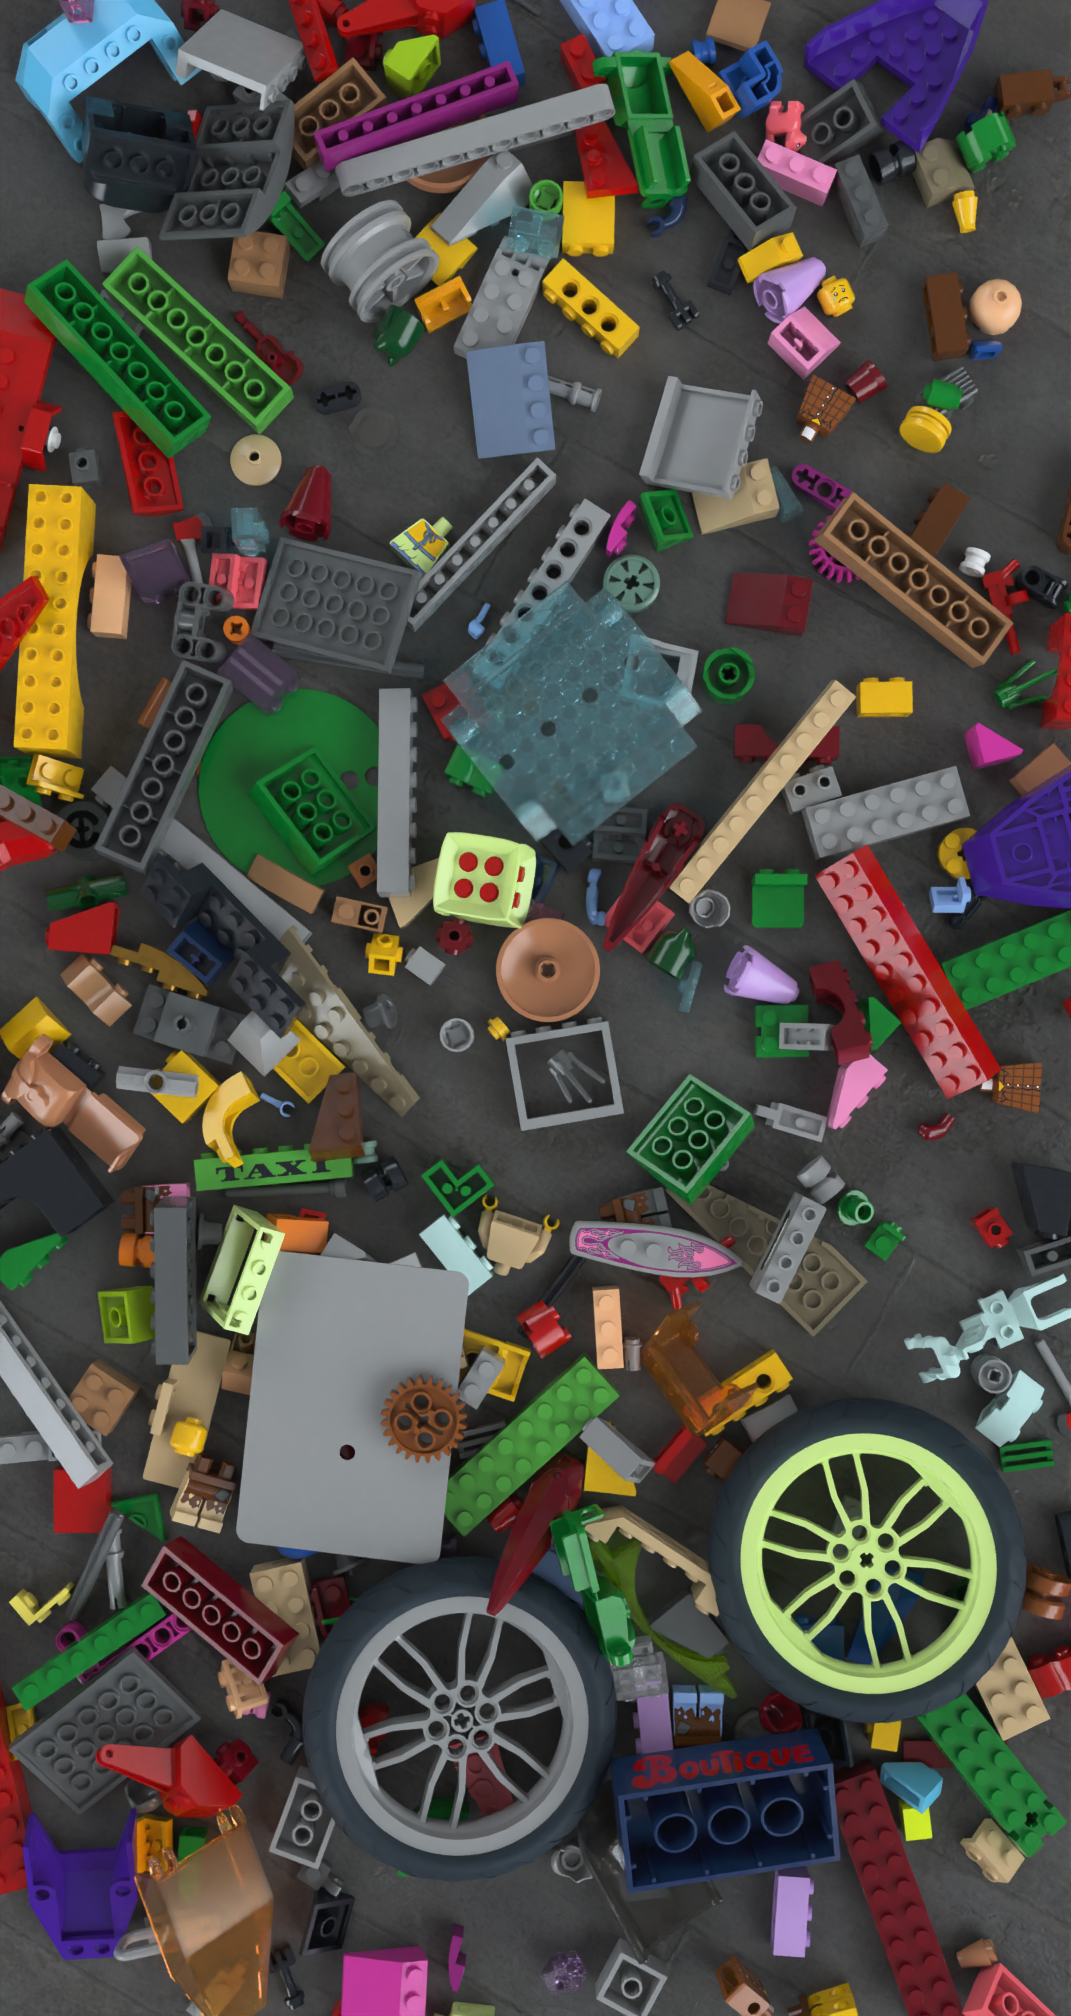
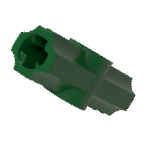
(86, 892)

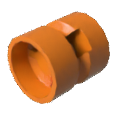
(135, 1250)

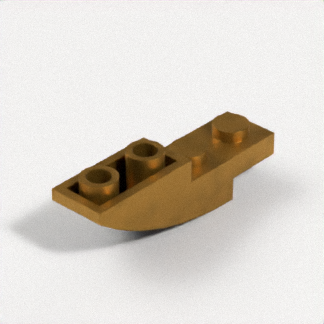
(171, 971)

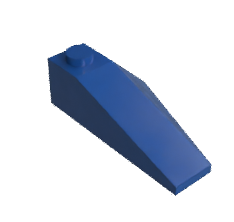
(881, 1620)

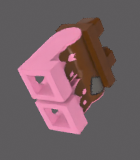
(145, 1199)

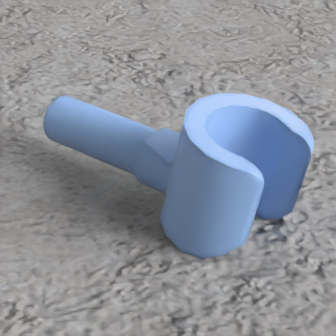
(475, 628)
(277, 1103)

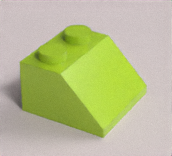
(411, 65)
(126, 1314)

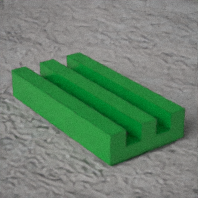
(1048, 1453)

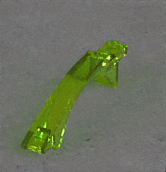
(621, 1567)

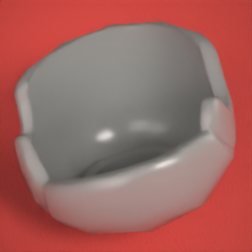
(709, 908)

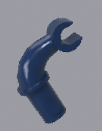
(677, 211)

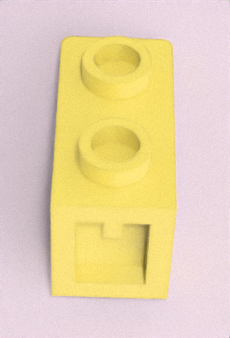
(27, 1604)

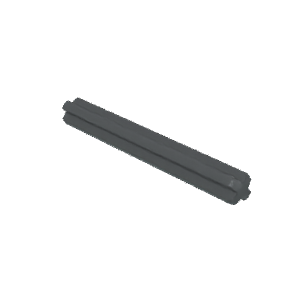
(94, 1564)

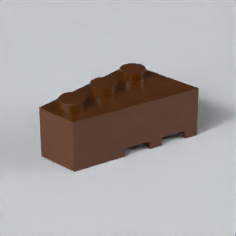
(339, 1122)

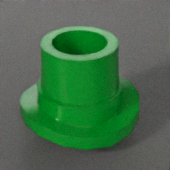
(854, 1208)

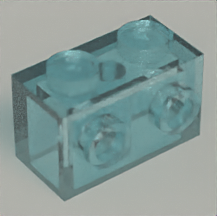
(535, 232)
(249, 531)

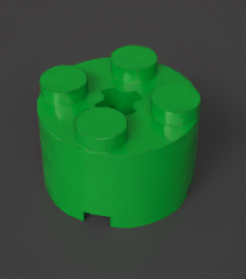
(987, 140)
(721, 663)

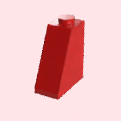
(87, 931)

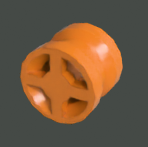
(240, 633)

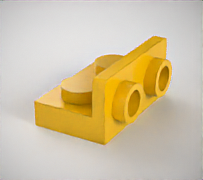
(55, 776)

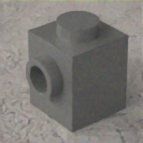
(86, 469)

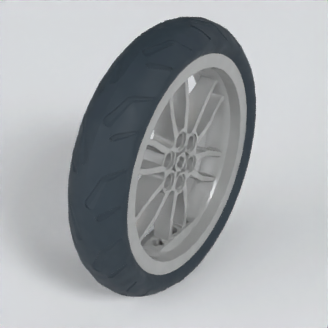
(340, 1749)

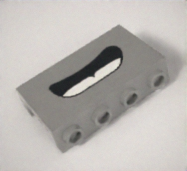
(787, 1247)

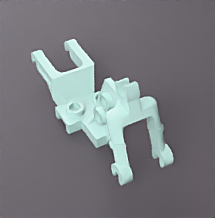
(998, 1320)

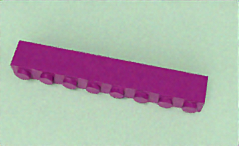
(418, 115)

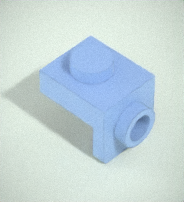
(950, 898)

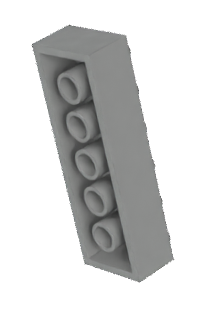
(885, 813)

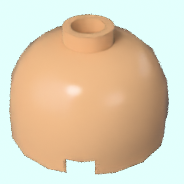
(995, 306)

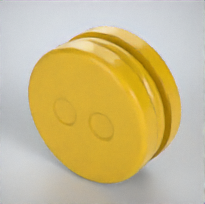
(925, 429)

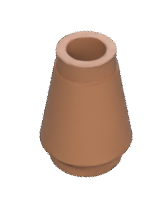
(977, 1954)

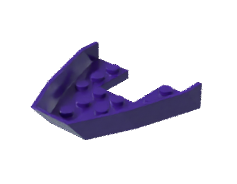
(912, 39)
(1026, 848)

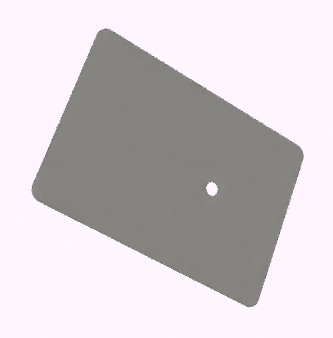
(323, 1364)

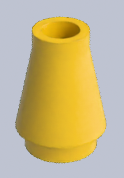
(965, 210)

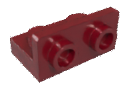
(365, 50)
(330, 1599)

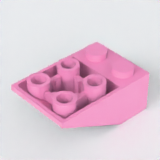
(851, 1089)

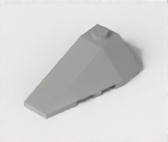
(485, 199)

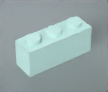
(456, 1251)

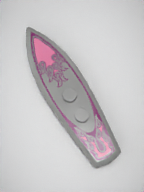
(651, 1249)

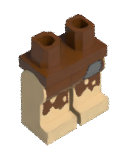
(204, 1494)

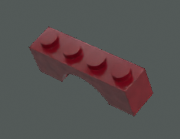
(753, 744)
(831, 987)

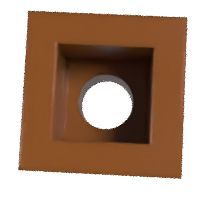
(355, 868)

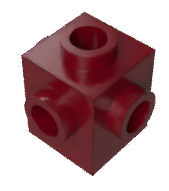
(193, 15)
(465, 936)
(235, 1760)

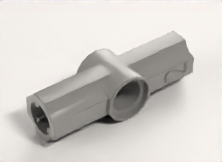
(141, 1080)

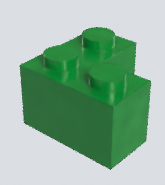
(457, 1192)

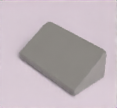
(114, 251)

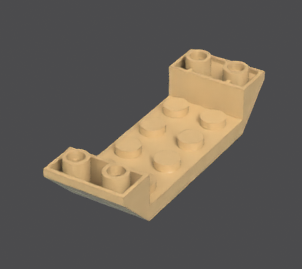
(655, 1540)

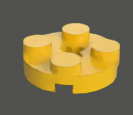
(948, 850)

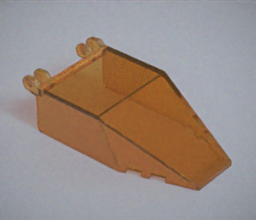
(214, 1920)

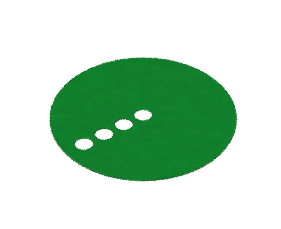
(256, 745)

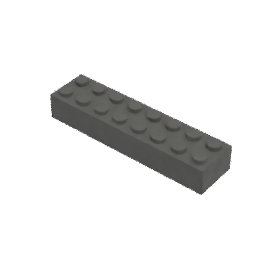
(164, 767)

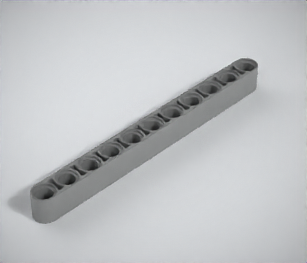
(475, 140)

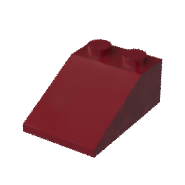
(769, 602)

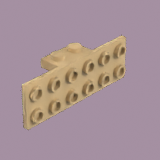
(186, 1392)

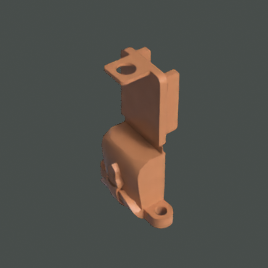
(58, 1096)

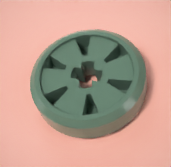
(646, 577)

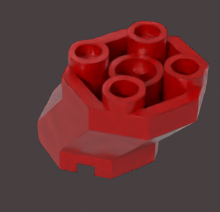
(20, 847)

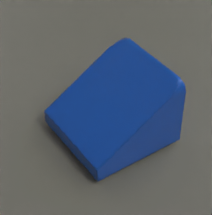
(985, 349)

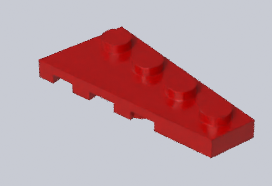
(602, 163)

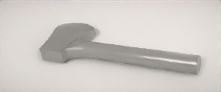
(113, 222)

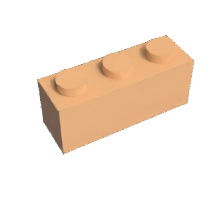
(109, 598)
(608, 1327)

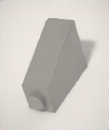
(616, 1450)

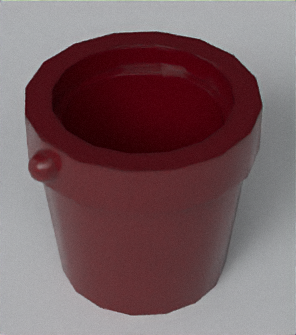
(865, 382)

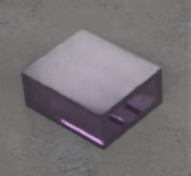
(260, 675)

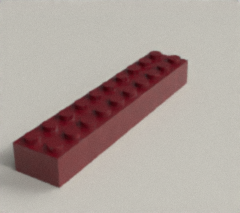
(893, 1893)

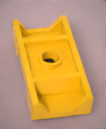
(511, 1374)

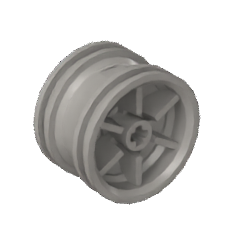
(379, 260)

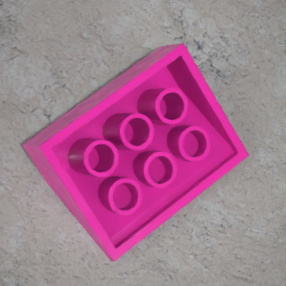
(384, 1982)

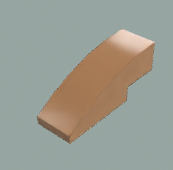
(285, 884)

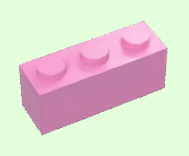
(797, 172)

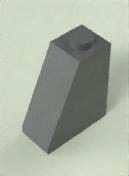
(689, 1626)

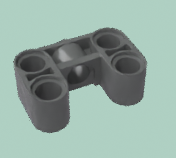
(190, 621)

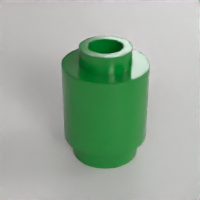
(942, 395)

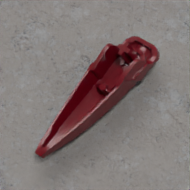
(661, 859)
(550, 1493)

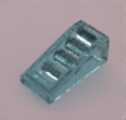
(789, 505)

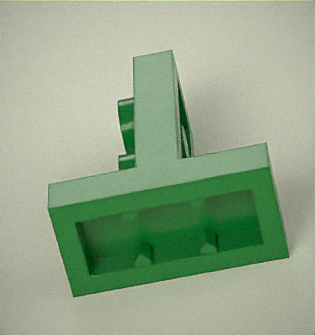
(298, 232)

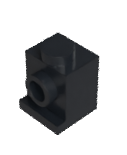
(221, 540)

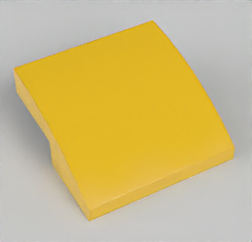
(450, 257)

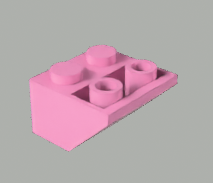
(802, 342)

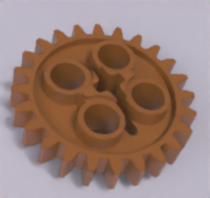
(409, 1436)

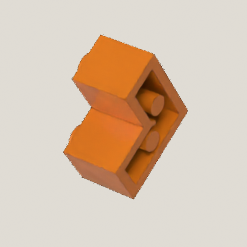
(301, 1234)

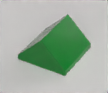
(664, 518)
(877, 1020)

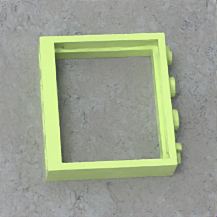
(226, 1266)

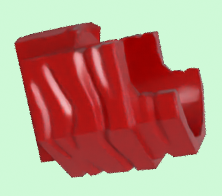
(370, 1715)

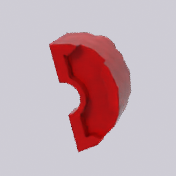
(543, 1329)

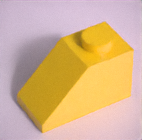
(770, 255)

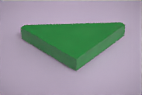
(145, 1512)

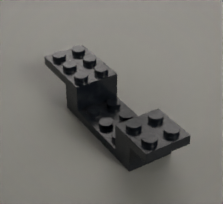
(259, 952)

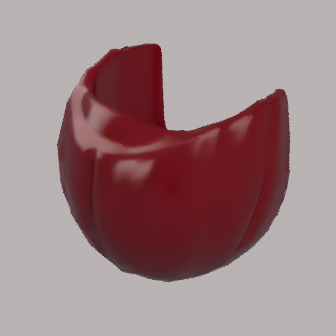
(779, 1714)

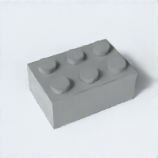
(303, 1823)

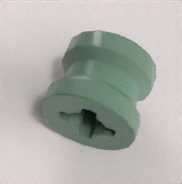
(370, 1155)

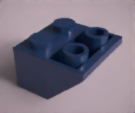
(201, 952)

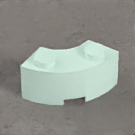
(1010, 1409)

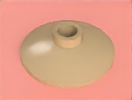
(260, 471)

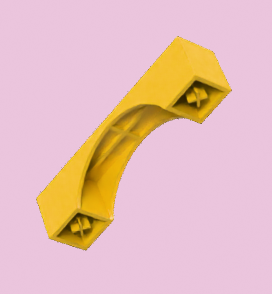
(48, 689)

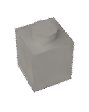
(424, 965)

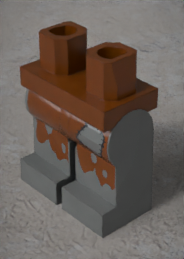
(632, 1206)

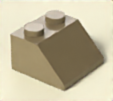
(940, 171)

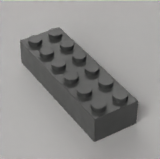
(174, 1280)

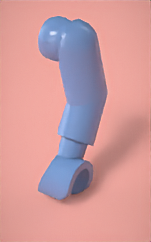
(592, 898)

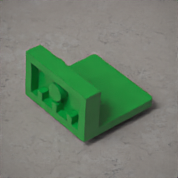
(14, 775)

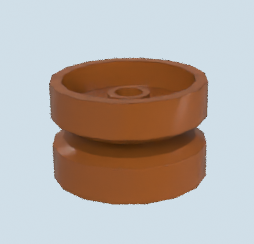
(1044, 1592)

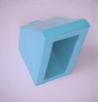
(912, 1783)

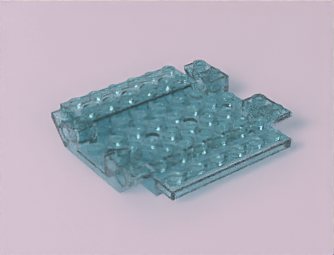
(600, 749)

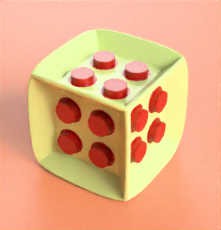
(484, 879)

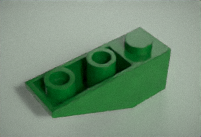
(21, 1261)

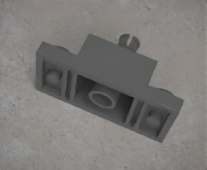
(188, 1024)

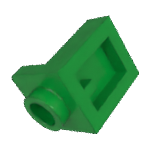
(884, 1239)

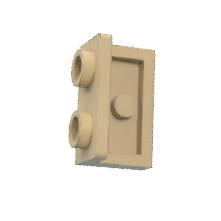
(993, 1852)

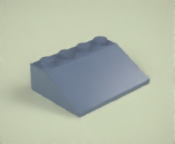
(511, 400)

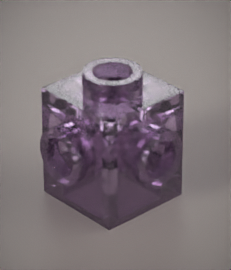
(564, 1973)

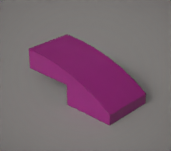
(456, 1959)

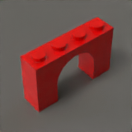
(1057, 709)

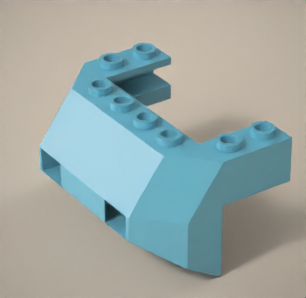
(73, 56)

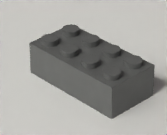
(742, 191)

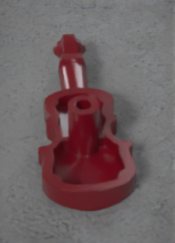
(284, 364)

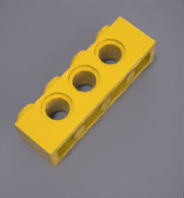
(565, 278)
(778, 1381)

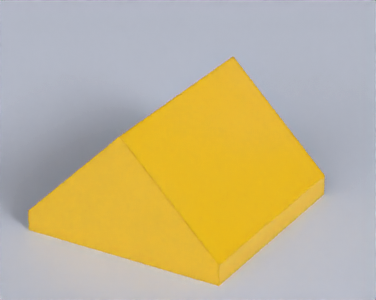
(29, 1025)

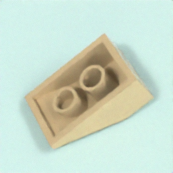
(751, 503)

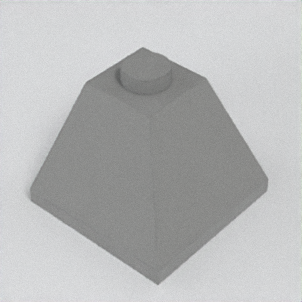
(261, 1044)

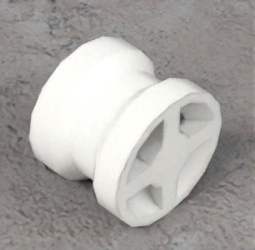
(974, 562)

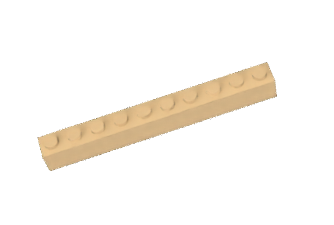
(762, 789)

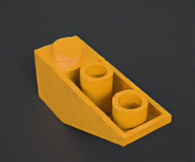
(705, 91)

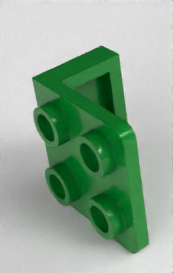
(778, 899)

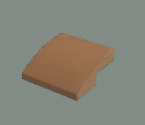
(738, 22)

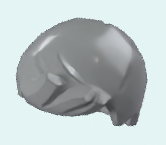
(568, 1862)

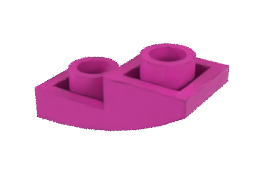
(618, 535)

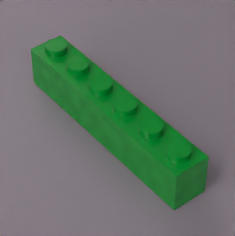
(87, 1650)

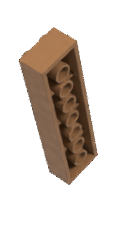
(913, 581)

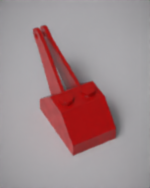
(427, 17)
(182, 1773)

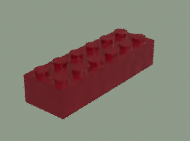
(220, 1610)

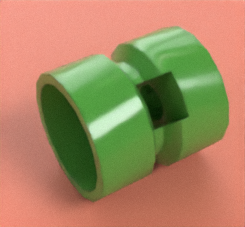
(546, 197)

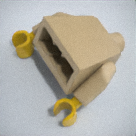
(512, 1239)

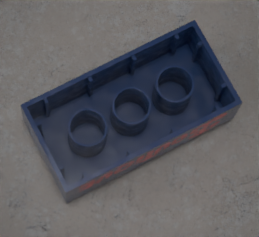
(725, 1809)

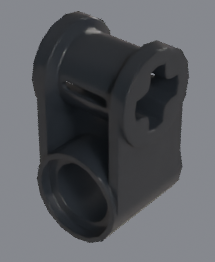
(1046, 586)

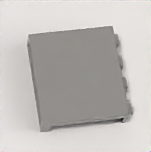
(243, 55)
(700, 439)

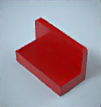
(678, 1454)

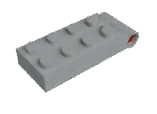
(502, 300)

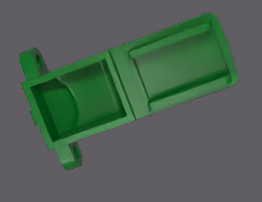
(644, 108)
(602, 1601)

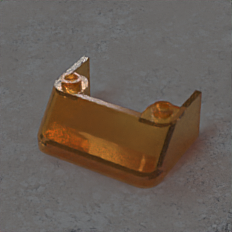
(686, 1377)

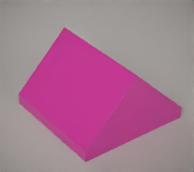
(988, 747)

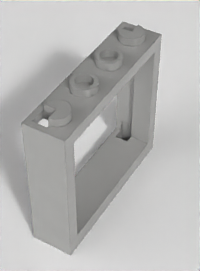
(568, 1029)

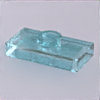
(688, 986)

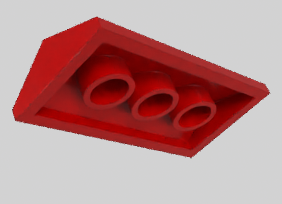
(147, 471)

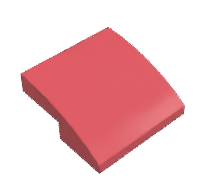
(241, 576)
(647, 929)

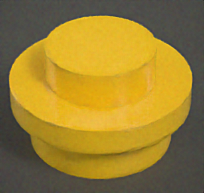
(497, 1029)

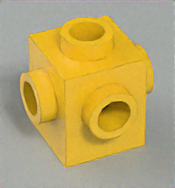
(383, 954)

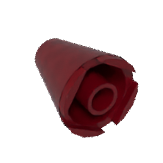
(310, 506)

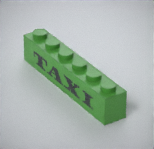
(267, 1168)

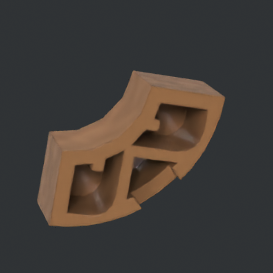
(96, 989)

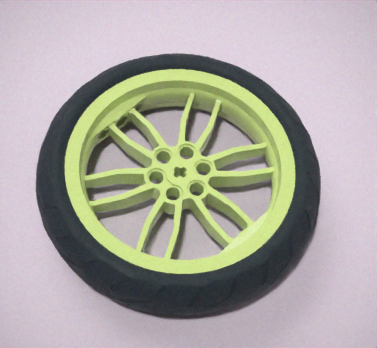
(779, 1646)

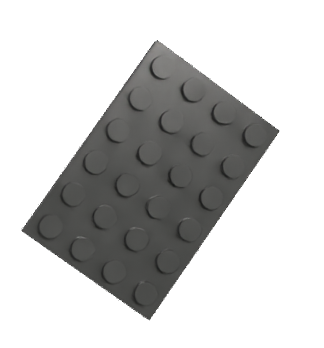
(336, 604)
(118, 1706)

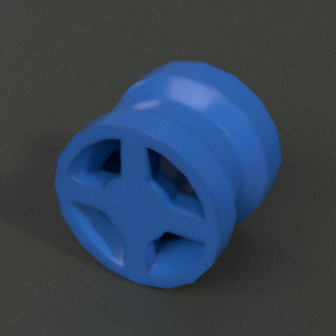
(704, 50)

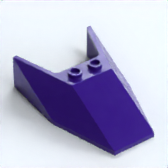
(82, 1893)

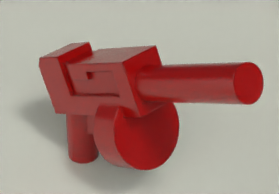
(996, 583)
(675, 1285)

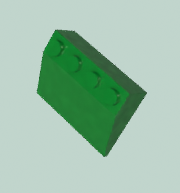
(311, 810)
(691, 1138)

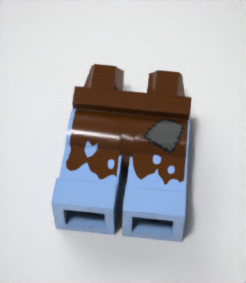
(692, 1727)

